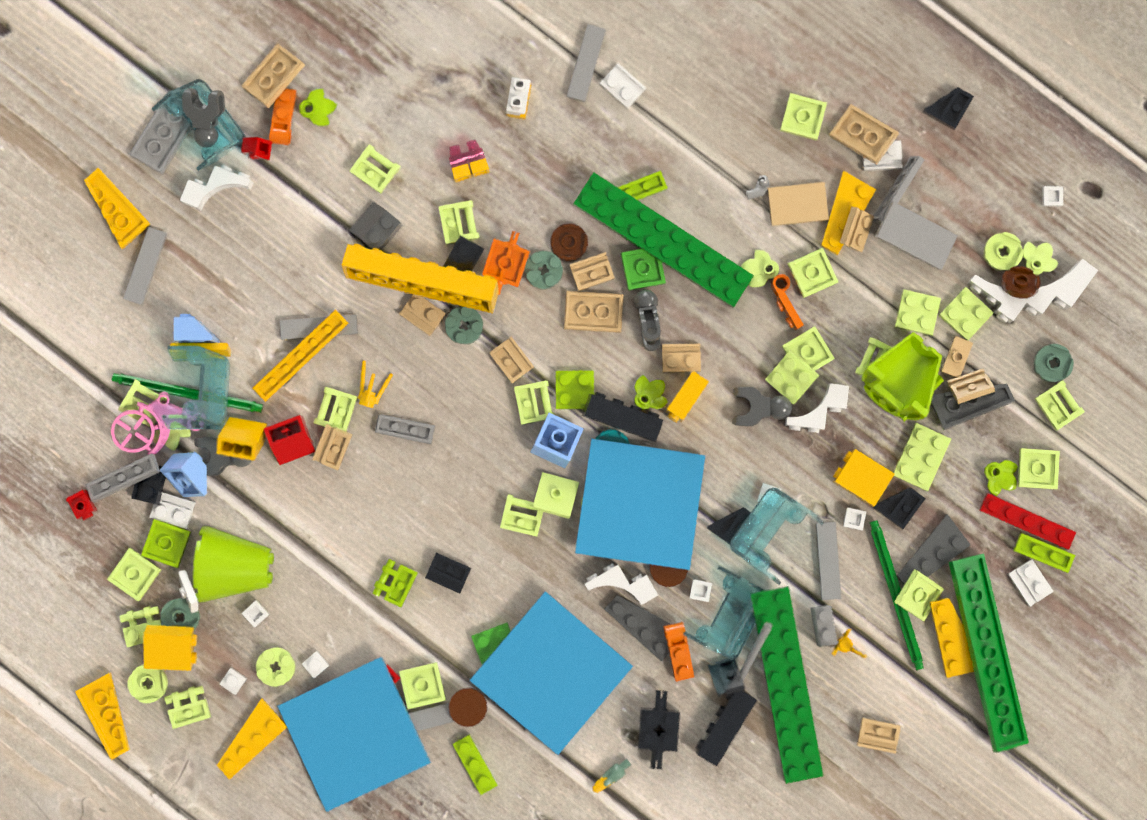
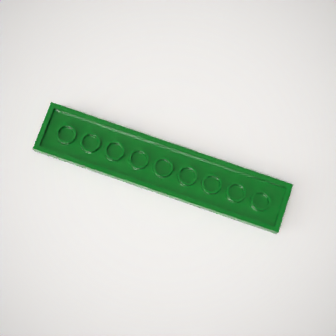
(663, 240)
(988, 653)
(787, 685)

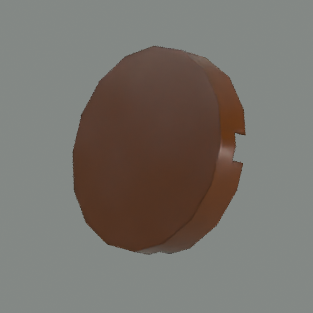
(569, 242)
(1020, 282)
(667, 575)
(468, 707)

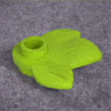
(320, 107)
(651, 391)
(1003, 478)

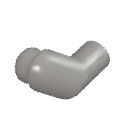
(760, 189)

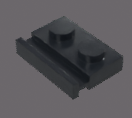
(464, 255)
(149, 489)
(448, 573)
(726, 677)

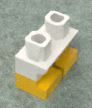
(518, 98)

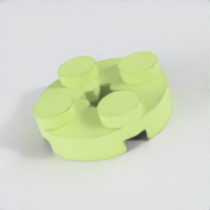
(992, 254)
(265, 671)
(140, 692)

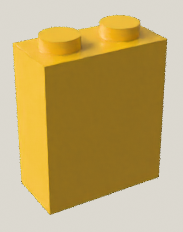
(686, 397)
(241, 438)
(862, 477)
(169, 647)

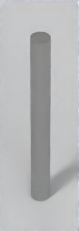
(755, 650)

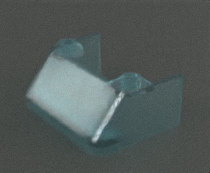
(228, 131)
(211, 407)
(762, 526)
(733, 621)

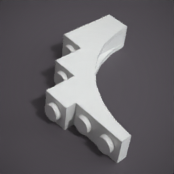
(1063, 291)

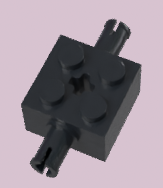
(667, 739)

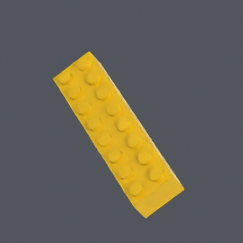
(420, 278)

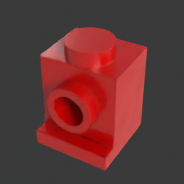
(256, 148)
(82, 497)

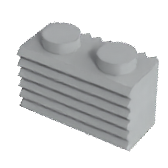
(824, 625)

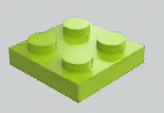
(573, 388)
(166, 543)

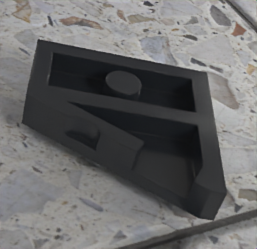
(950, 108)
(900, 507)
(729, 525)

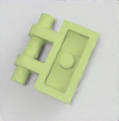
(134, 633)
(188, 713)

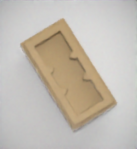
(956, 357)

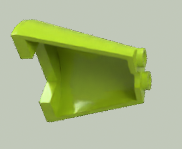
(904, 378)
(229, 565)

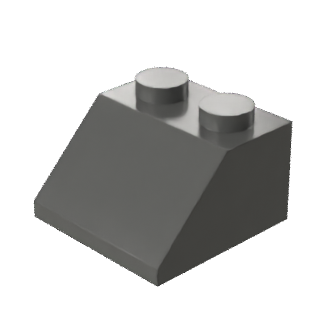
(376, 227)

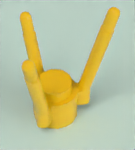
(367, 397)
(845, 645)

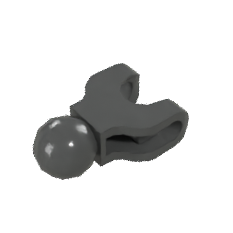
(203, 116)
(646, 304)
(761, 407)
(218, 462)

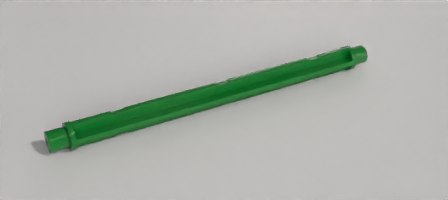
(184, 392)
(894, 588)

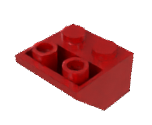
(289, 439)

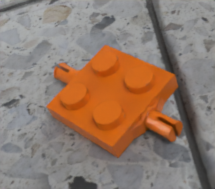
(506, 261)

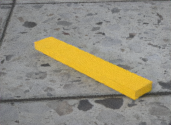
(300, 355)

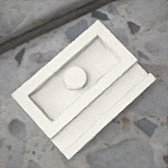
(622, 86)
(890, 161)
(173, 510)
(1030, 582)

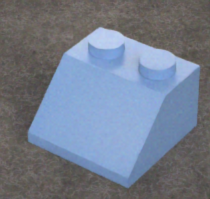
(191, 330)
(557, 440)
(187, 474)

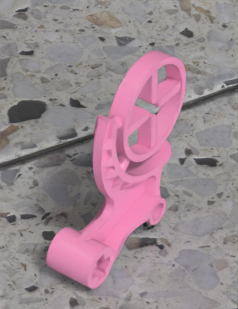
(157, 409)

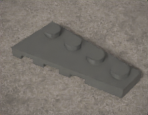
(952, 414)
(937, 550)
(641, 624)

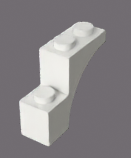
(197, 193)
(835, 399)
(613, 576)

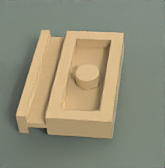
(856, 229)
(592, 271)
(422, 314)
(681, 358)
(511, 360)
(970, 386)
(332, 447)
(878, 735)

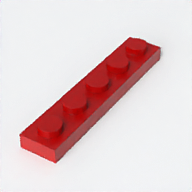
(1027, 521)

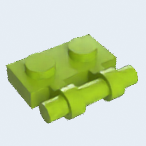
(400, 586)

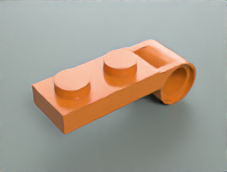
(282, 117)
(784, 303)
(679, 651)

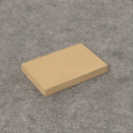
(273, 75)
(864, 134)
(798, 204)
(593, 311)

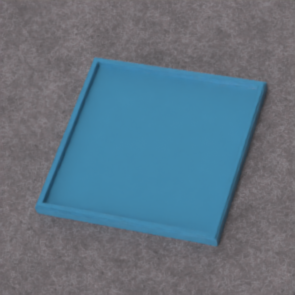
(640, 504)
(551, 673)
(354, 734)

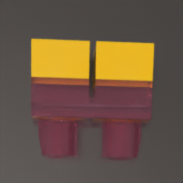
(474, 156)

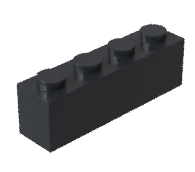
(622, 417)
(725, 727)

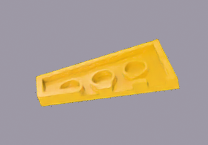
(849, 194)
(119, 212)
(951, 638)
(103, 710)
(253, 737)

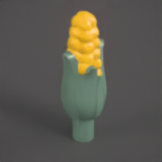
(611, 776)

